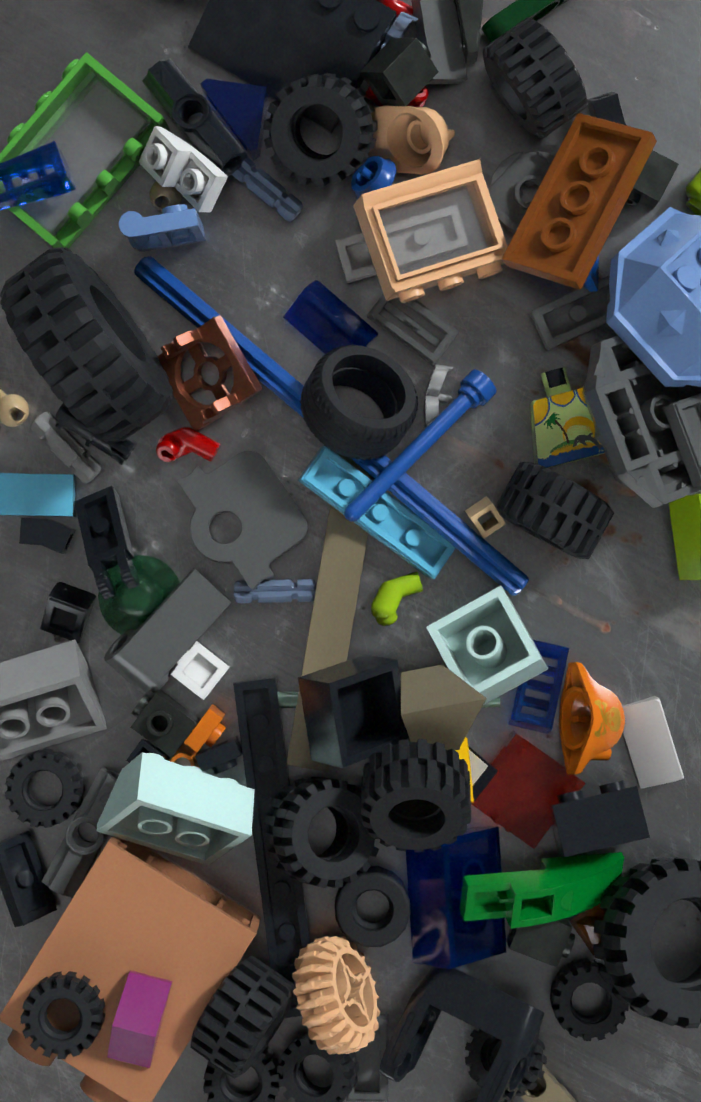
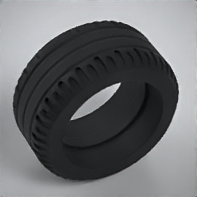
(340, 426)

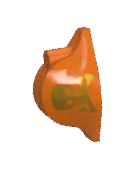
(588, 719)

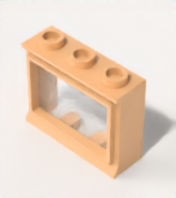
(432, 231)

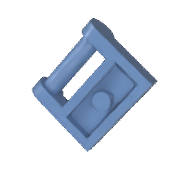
(172, 228)

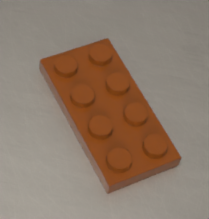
(579, 200)

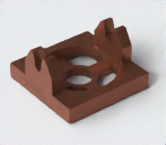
(244, 380)

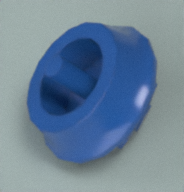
(373, 175)

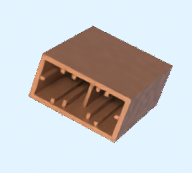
(142, 918)

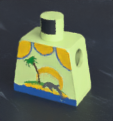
(561, 423)

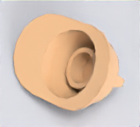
(411, 138)

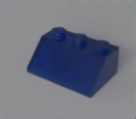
(435, 892)

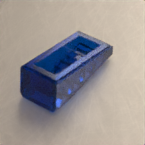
(45, 186)
(533, 722)

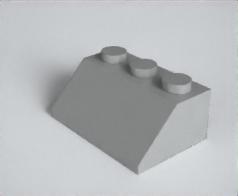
(47, 700)

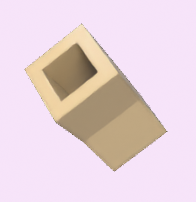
(478, 510)

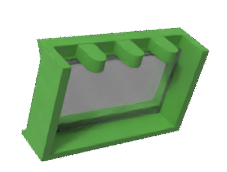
(100, 133)

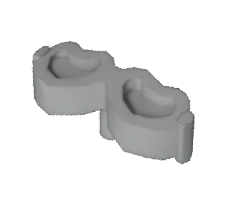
(433, 395)

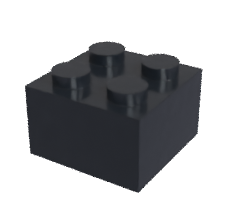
(352, 709)

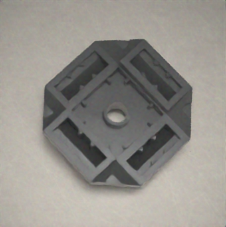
(632, 425)

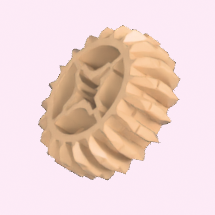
(336, 995)

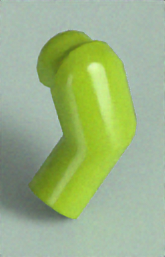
(390, 595)

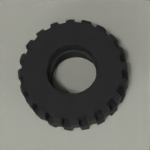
(86, 345)

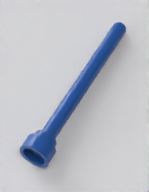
(474, 391)

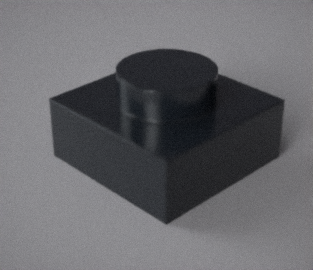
(220, 756)

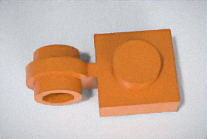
(206, 731)

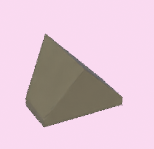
(438, 706)

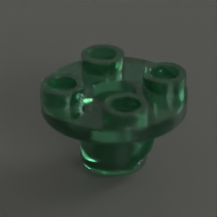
(133, 606)

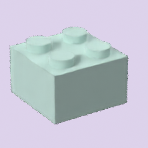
(488, 645)

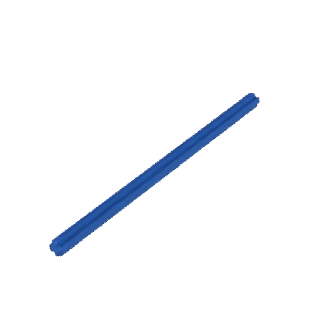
(290, 391)

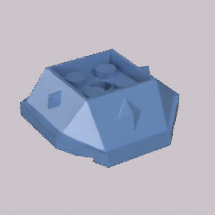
(659, 297)

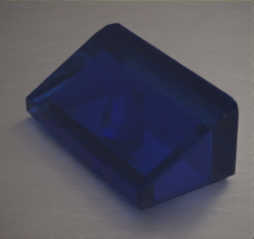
(328, 319)

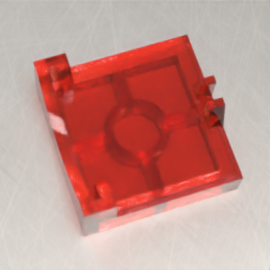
(525, 789)

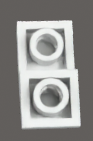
(181, 166)

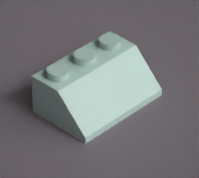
(178, 809)

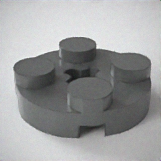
(507, 180)

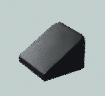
(67, 611)

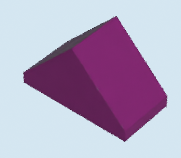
(139, 1019)

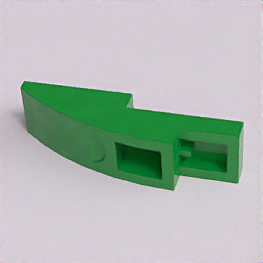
(542, 896)

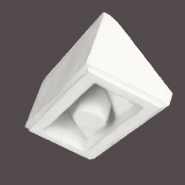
(650, 743)

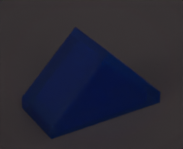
(242, 109)

